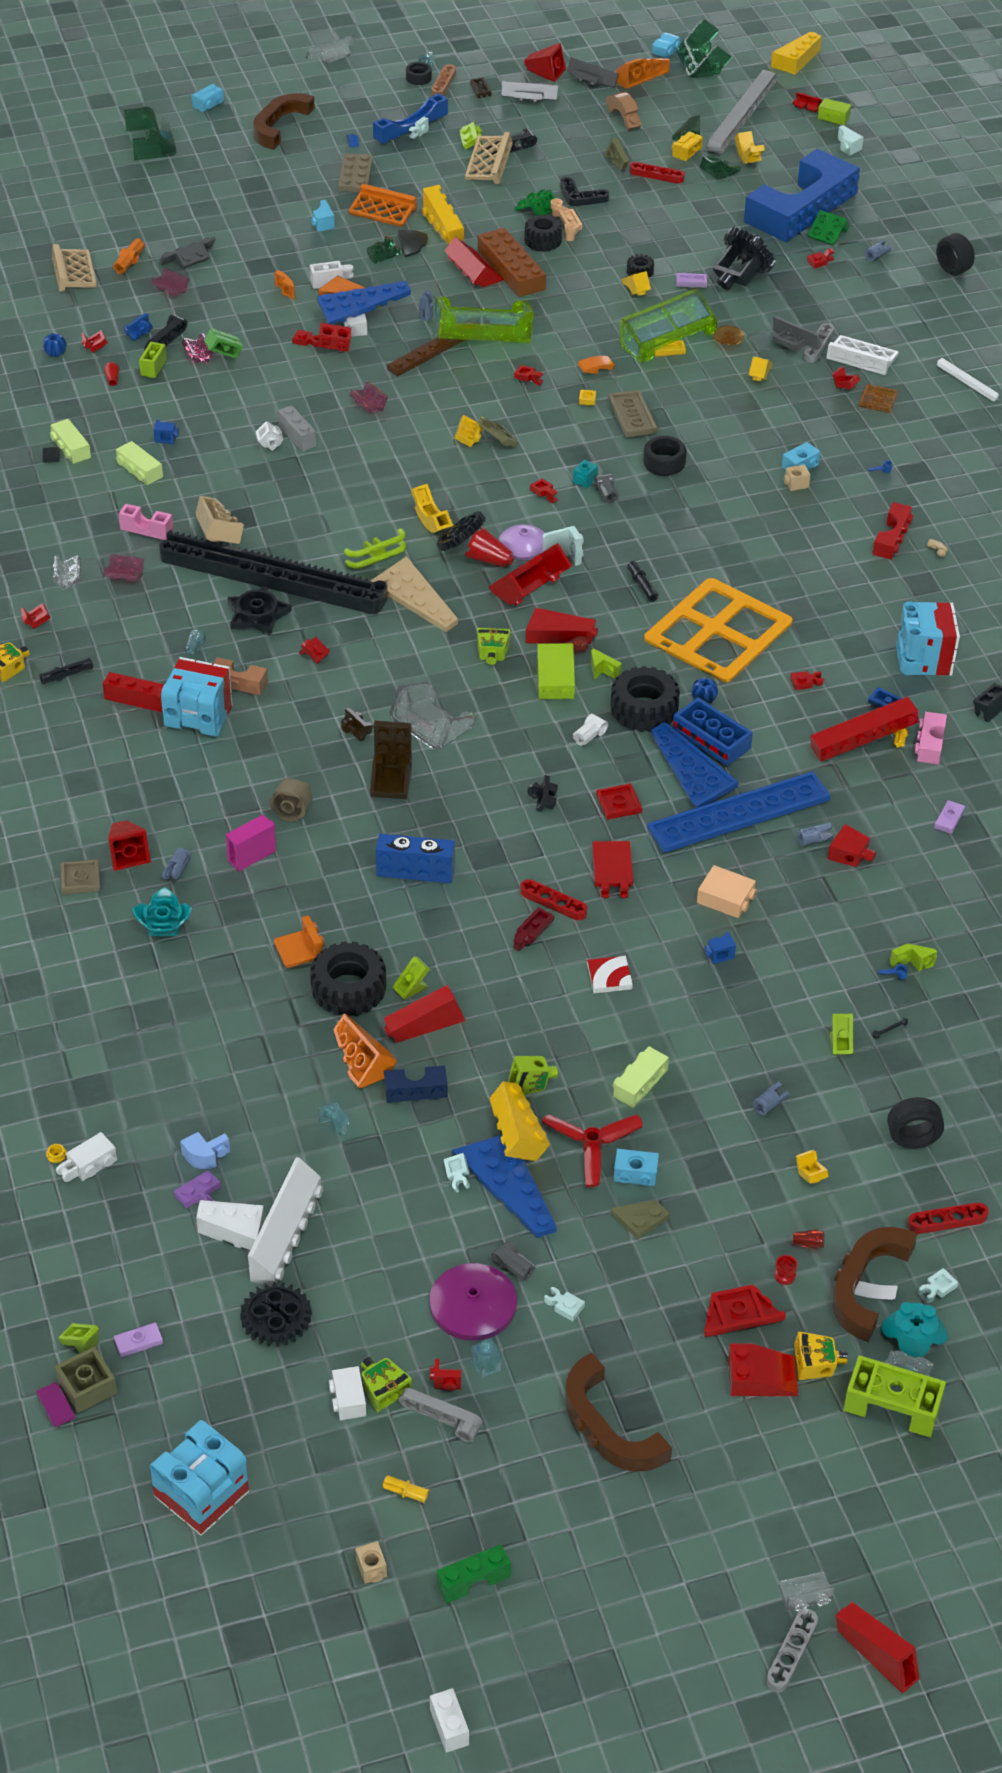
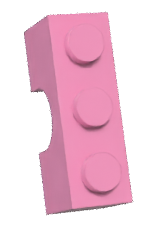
(132, 520)
(930, 737)

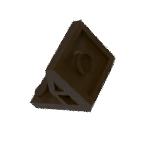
(391, 760)

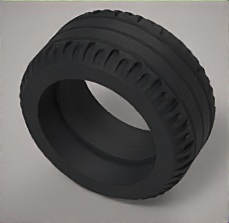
(963, 250)
(664, 446)
(915, 1135)

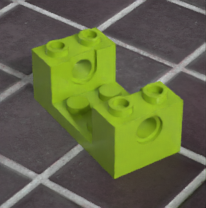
(919, 1396)

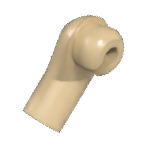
(942, 549)

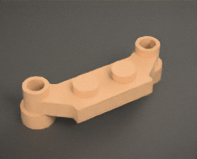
(568, 217)

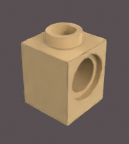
(797, 477)
(371, 1554)

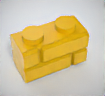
(687, 146)

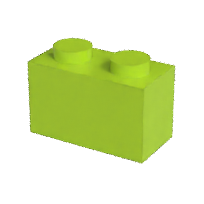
(834, 111)
(152, 359)

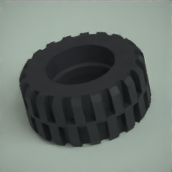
(644, 683)
(345, 960)

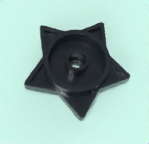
(257, 610)

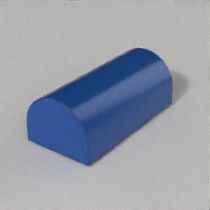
(882, 697)

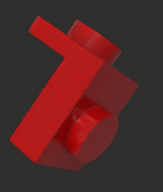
(94, 342)
(845, 381)
(36, 616)
(314, 649)
(445, 1378)

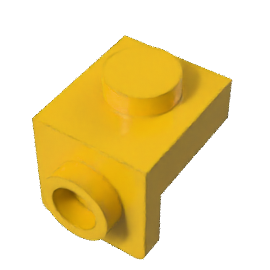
(810, 1168)

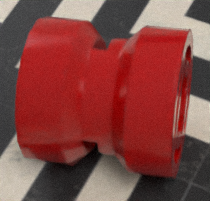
(785, 1269)

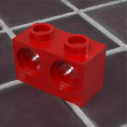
(334, 337)

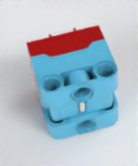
(927, 638)
(197, 696)
(200, 1477)

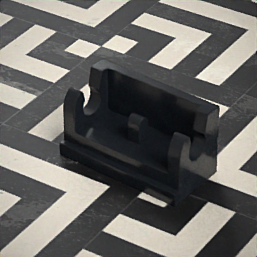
(989, 702)

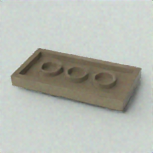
(355, 171)
(632, 413)

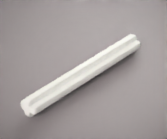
(967, 379)

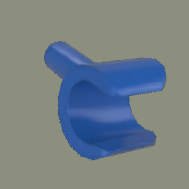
(886, 468)
(900, 970)

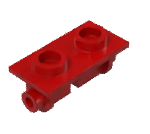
(803, 100)

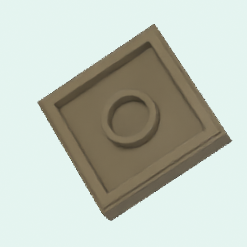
(80, 877)

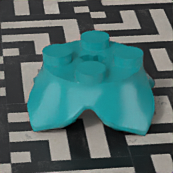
(163, 914)
(915, 1339)

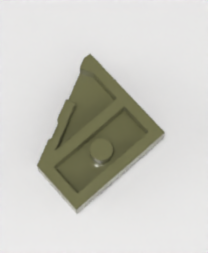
(617, 154)
(499, 432)
(640, 1217)

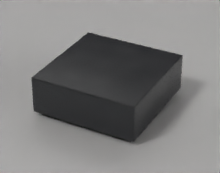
(51, 454)

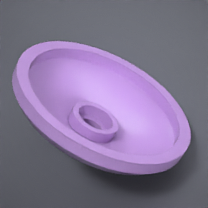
(523, 541)

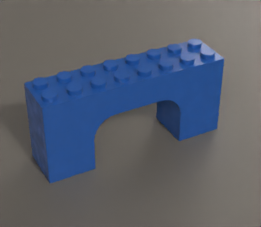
(826, 185)

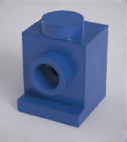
(165, 432)
(720, 948)

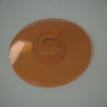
(728, 335)

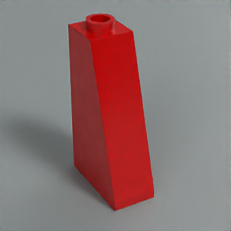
(558, 627)
(424, 1016)
(880, 1646)

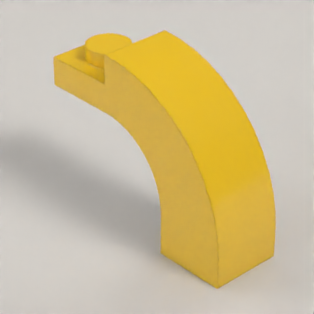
(746, 148)
(427, 511)

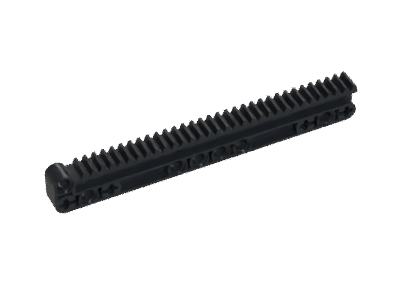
(274, 573)

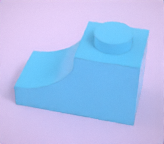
(323, 217)

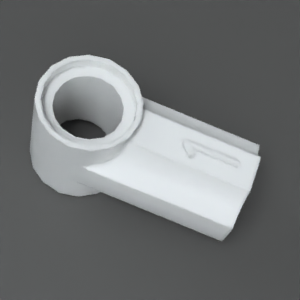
(593, 726)

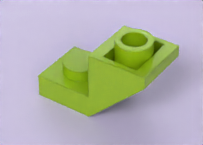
(918, 955)

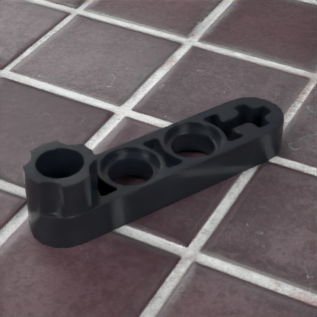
(526, 138)
(174, 328)

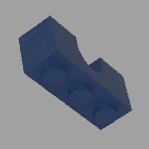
(401, 1088)

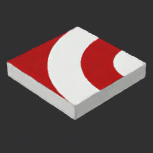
(609, 974)

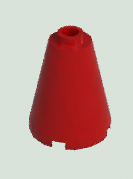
(489, 549)

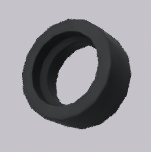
(418, 73)

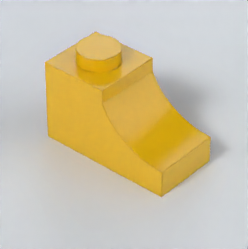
(637, 283)
(760, 368)

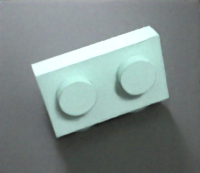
(569, 541)

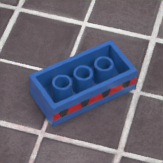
(712, 731)

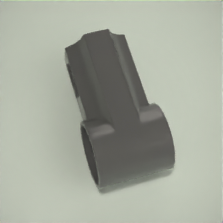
(606, 486)
(509, 1257)

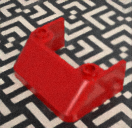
(531, 575)

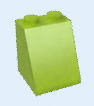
(555, 671)

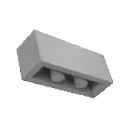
(297, 428)

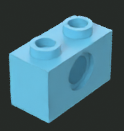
(801, 455)
(636, 1167)

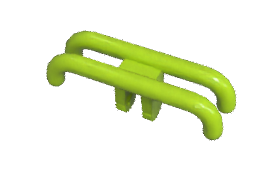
(376, 551)

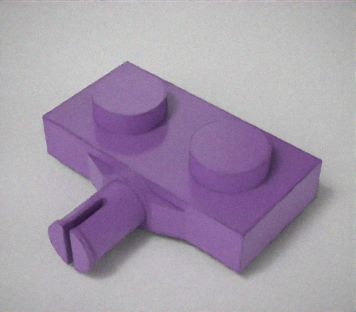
(197, 1189)

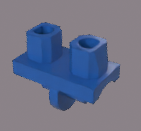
(138, 327)

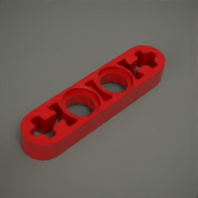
(657, 172)
(573, 909)
(949, 1221)

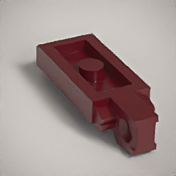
(532, 928)

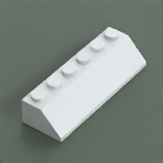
(284, 1224)

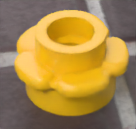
(56, 1153)

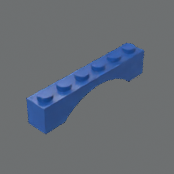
(433, 108)

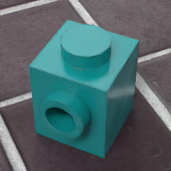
(585, 473)

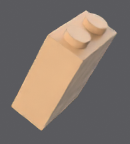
(726, 891)

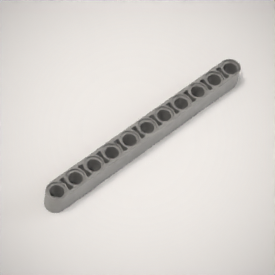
(741, 112)

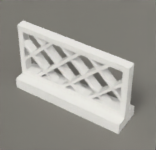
(850, 354)

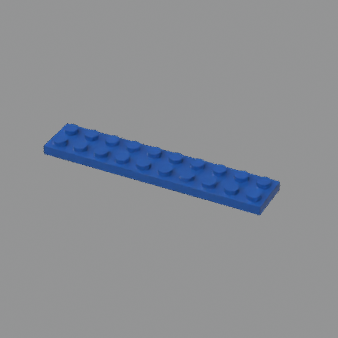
(738, 812)

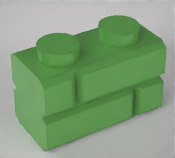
(223, 343)

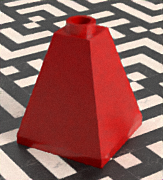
(547, 62)
(128, 845)

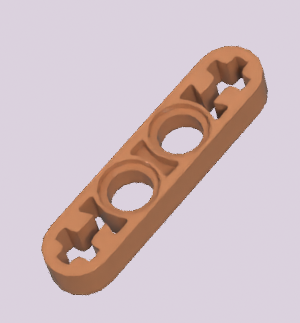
(444, 80)

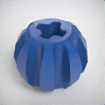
(54, 344)
(705, 690)

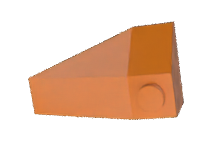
(641, 70)
(362, 1053)

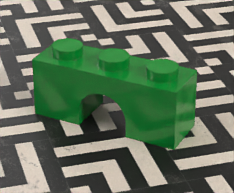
(460, 1576)

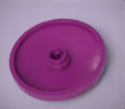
(473, 1301)

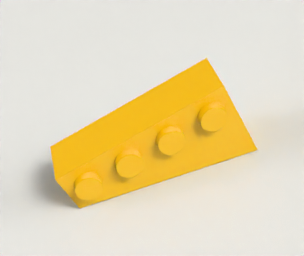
(797, 53)
(441, 214)
(518, 1123)

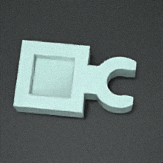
(420, 128)
(456, 1170)
(939, 1283)
(566, 1304)

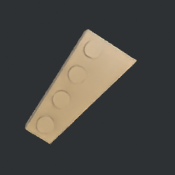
(217, 522)

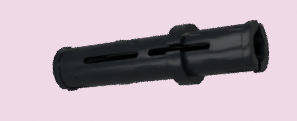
(640, 577)
(59, 673)

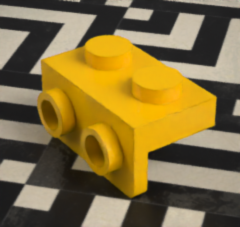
(468, 431)

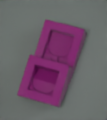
(55, 1404)

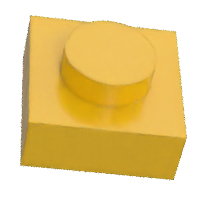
(587, 397)

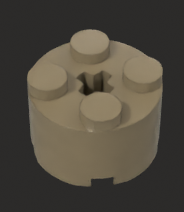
(291, 799)

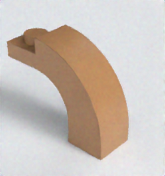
(627, 107)

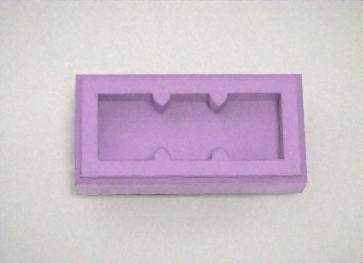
(691, 280)
(949, 817)
(138, 1340)

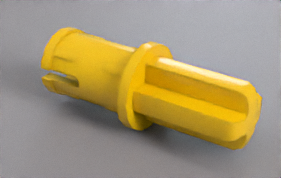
(900, 737)
(405, 1489)

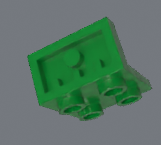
(539, 202)
(828, 227)

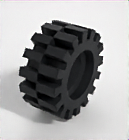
(640, 264)

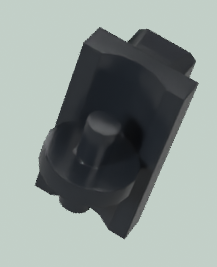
(542, 793)

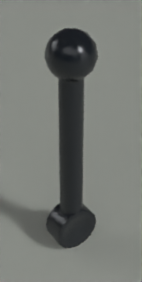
(876, 1034)

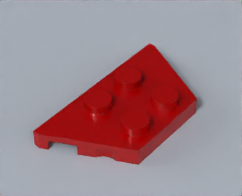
(739, 1310)

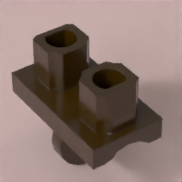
(354, 723)

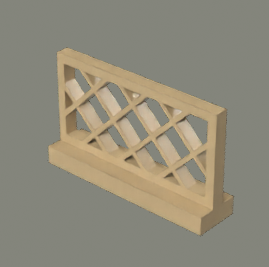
(499, 158)
(61, 268)

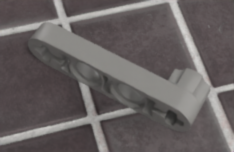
(465, 1421)

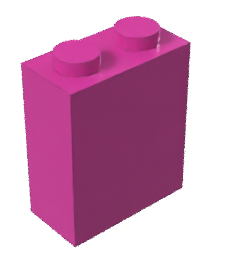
(251, 842)

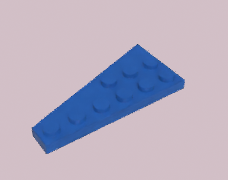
(360, 301)
(696, 772)
(510, 1182)

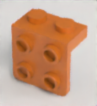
(301, 945)

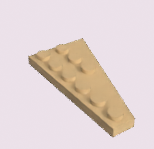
(414, 592)

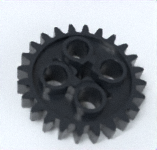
(460, 531)
(275, 1314)

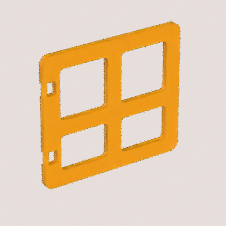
(717, 626)

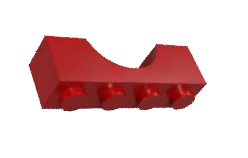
(888, 542)

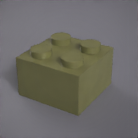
(85, 1379)

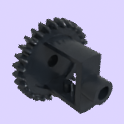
(749, 249)

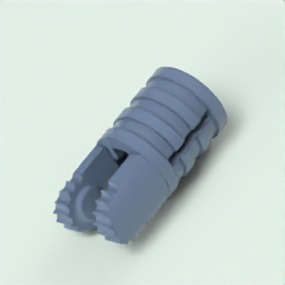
(876, 251)
(426, 306)
(814, 834)
(176, 864)
(769, 1099)

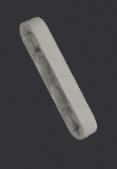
(826, 332)
(792, 1650)

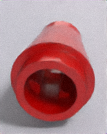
(112, 372)

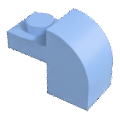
(202, 1153)

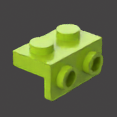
(469, 135)

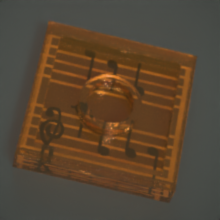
(878, 398)

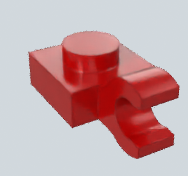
(818, 259)
(527, 373)
(543, 488)

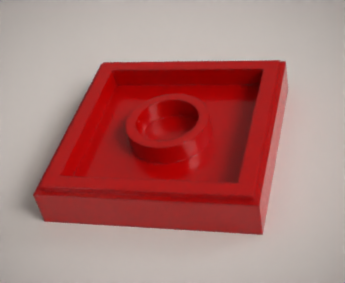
(618, 801)

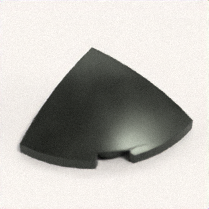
(412, 241)

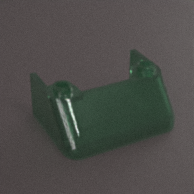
(694, 50)
(157, 142)

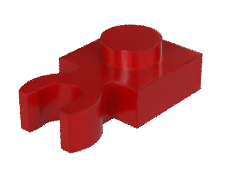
(304, 338)
(804, 680)

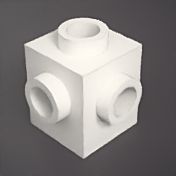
(269, 436)

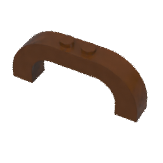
(274, 111)
(875, 1243)
(624, 1454)

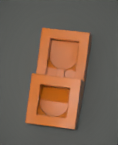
(285, 283)
(593, 364)

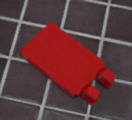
(612, 866)

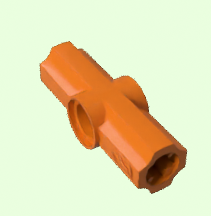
(129, 256)

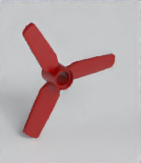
(593, 1140)

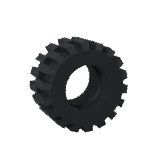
(543, 233)

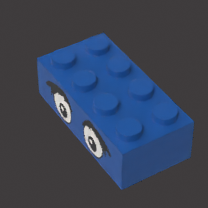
(415, 858)

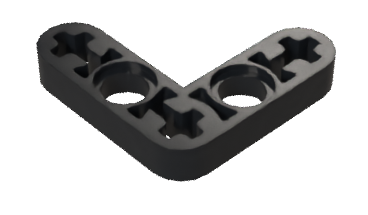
(577, 198)

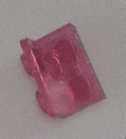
(171, 281)
(197, 349)
(370, 397)
(124, 567)

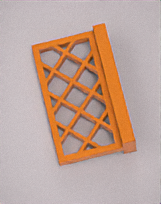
(384, 197)

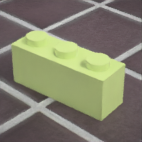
(70, 441)
(139, 463)
(640, 1076)

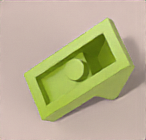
(604, 664)
(411, 979)
(842, 1033)
(80, 1336)

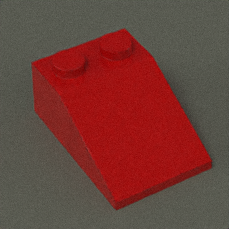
(761, 1371)

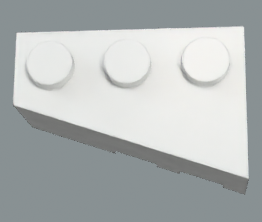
(230, 1222)

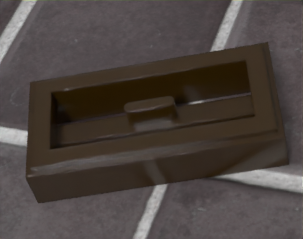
(478, 87)

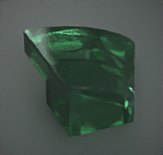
(691, 125)
(717, 167)
(383, 250)

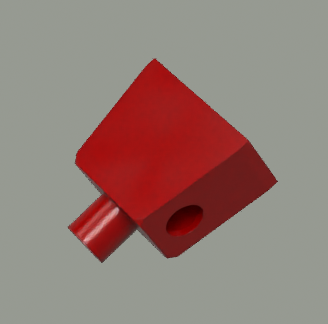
(850, 847)

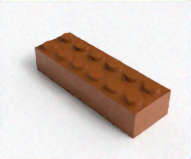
(511, 262)

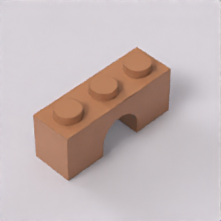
(249, 681)

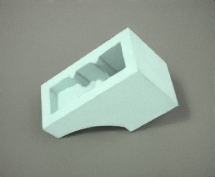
(849, 140)

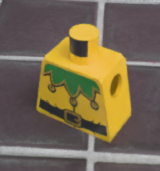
(11, 660)
(817, 1356)

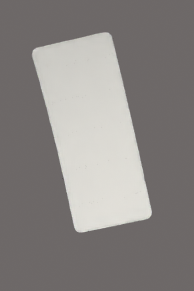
(876, 1291)

